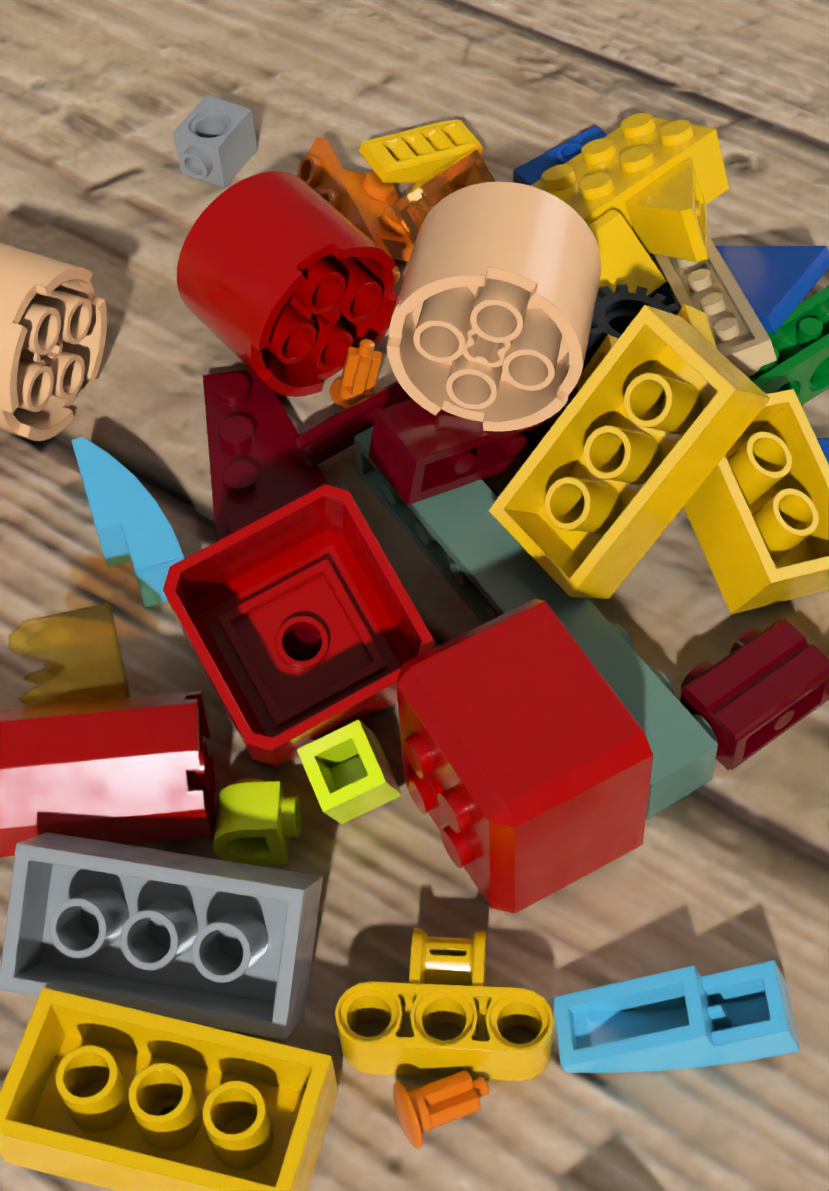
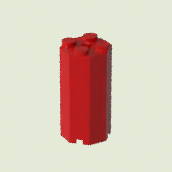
(107, 770)

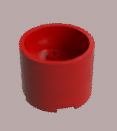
(285, 281)

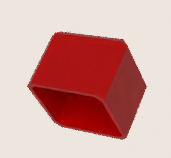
(287, 571)
(522, 756)

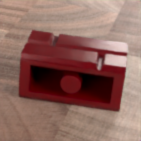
(757, 690)

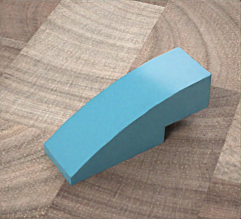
(127, 520)
(676, 1021)

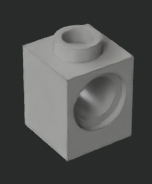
(215, 140)

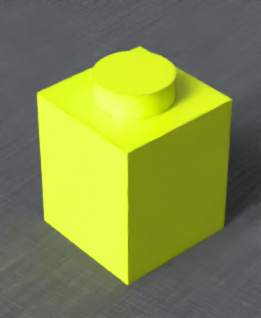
(349, 772)

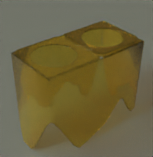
(82, 657)

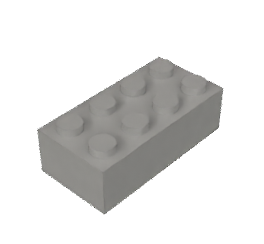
(161, 932)

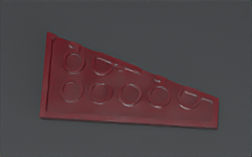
(254, 466)

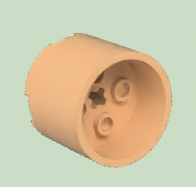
(496, 306)
(48, 341)

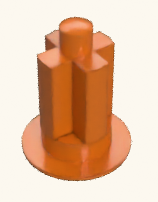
(358, 375)
(437, 1103)

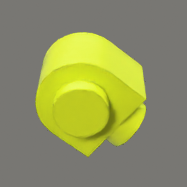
(255, 822)

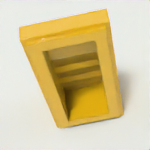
(418, 151)

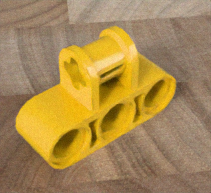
(445, 987)

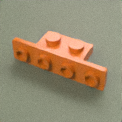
(359, 198)

